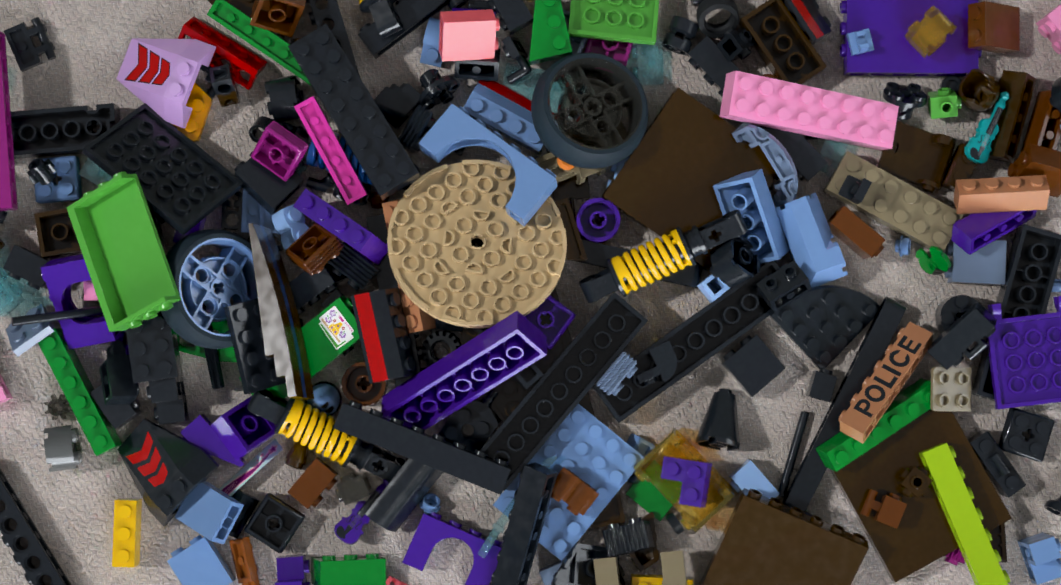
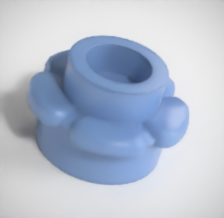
(903, 246)
(430, 503)

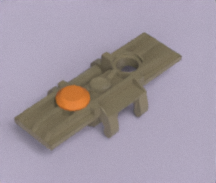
(564, 170)

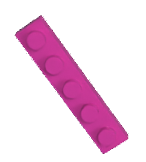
(330, 150)

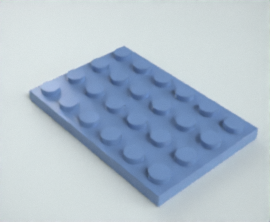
(595, 457)

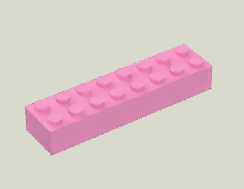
(808, 111)

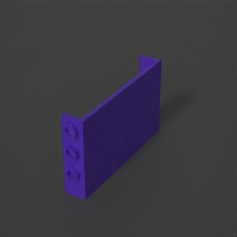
(892, 53)

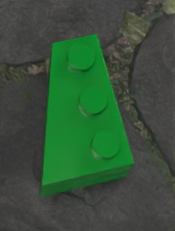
(549, 33)
(348, 570)

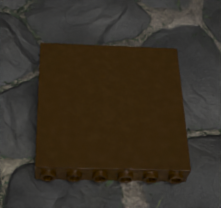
(677, 164)
(923, 529)
(782, 547)

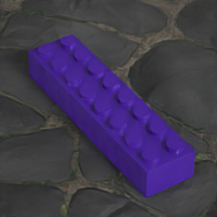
(466, 373)

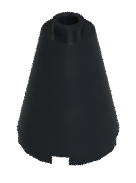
(720, 423)

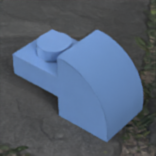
(430, 51)

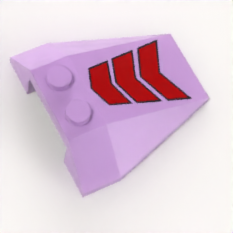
(164, 74)

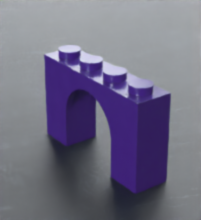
(341, 226)
(59, 278)
(434, 529)

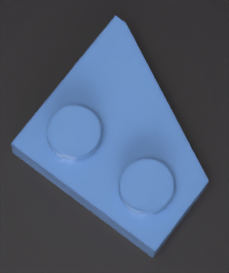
(254, 213)

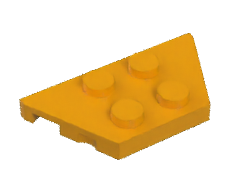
(201, 106)

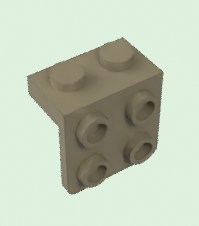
(951, 389)

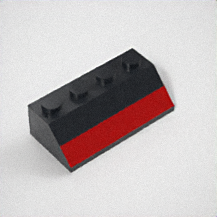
(809, 19)
(383, 335)

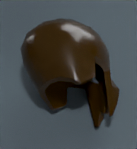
(979, 90)

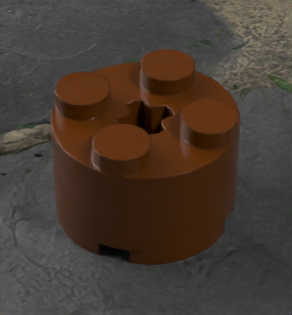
(355, 392)

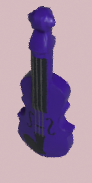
(350, 527)

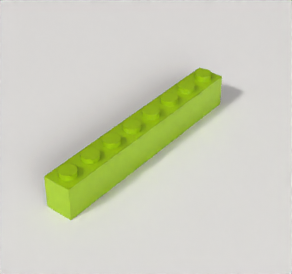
(963, 516)

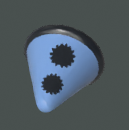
(326, 398)

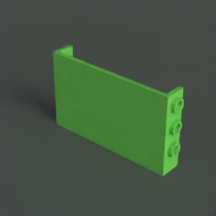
(123, 252)

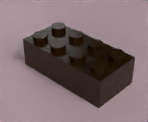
(782, 43)
(56, 234)

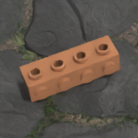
(1001, 194)

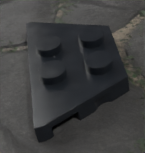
(579, 566)

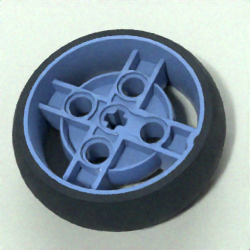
(239, 285)

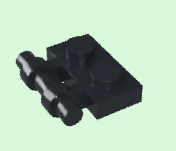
(23, 47)

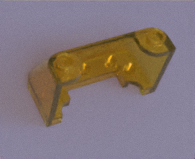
(650, 468)

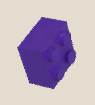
(242, 430)

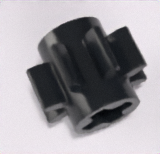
(41, 171)

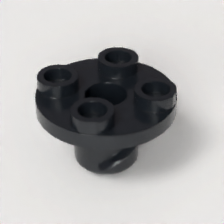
(437, 89)
(905, 97)

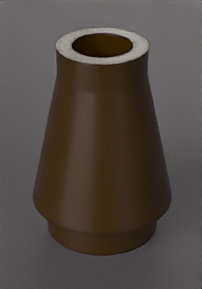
(297, 455)

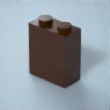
(993, 27)
(1039, 161)
(855, 233)

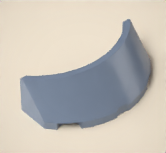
(778, 158)

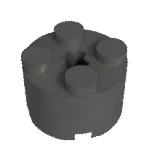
(61, 448)

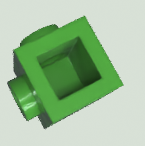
(943, 103)

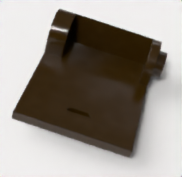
(918, 156)

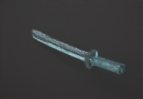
(502, 521)

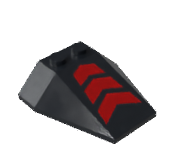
(164, 467)

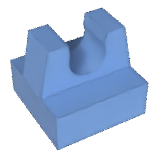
(860, 42)

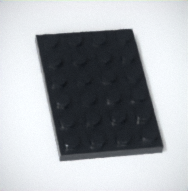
(173, 171)

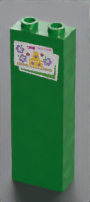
(326, 338)

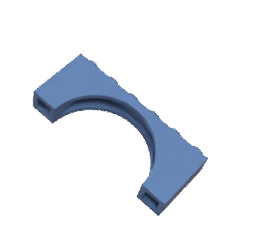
(459, 130)

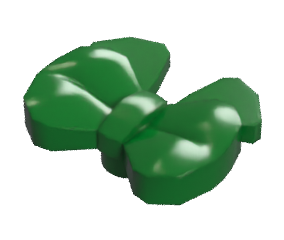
(938, 260)

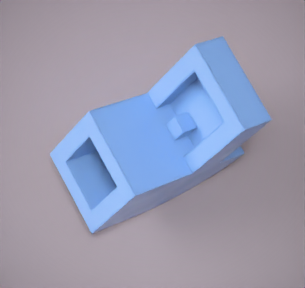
(712, 288)

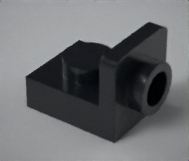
(854, 189)

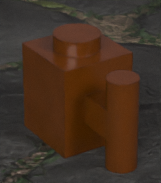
(888, 510)

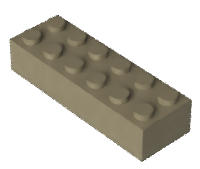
(896, 203)

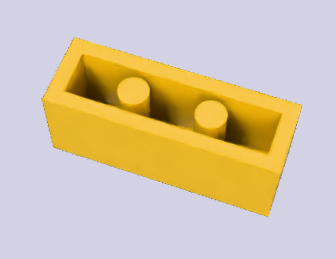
(126, 532)

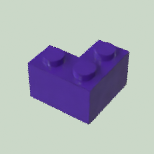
(694, 479)
(292, 570)

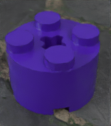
(604, 210)

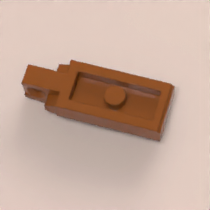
(244, 561)

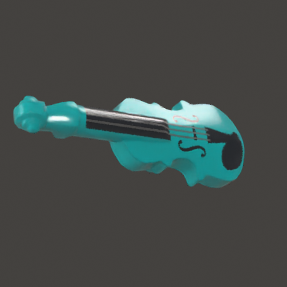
(979, 146)

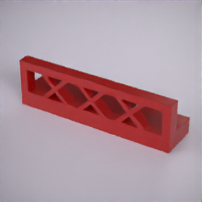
(227, 49)

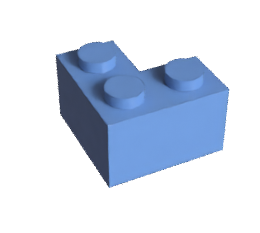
(1041, 557)

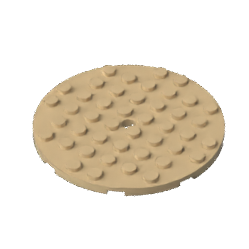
(468, 283)

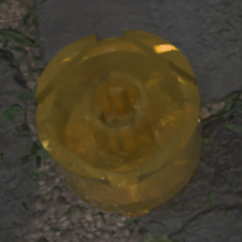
(930, 32)

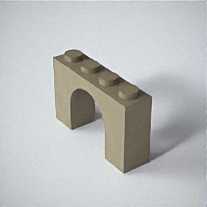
(672, 569)

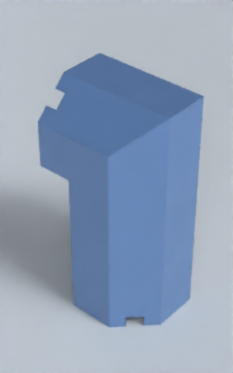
(810, 241)

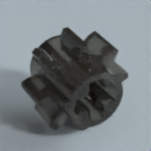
(54, 411)

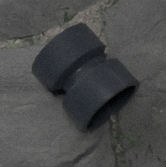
(684, 28)

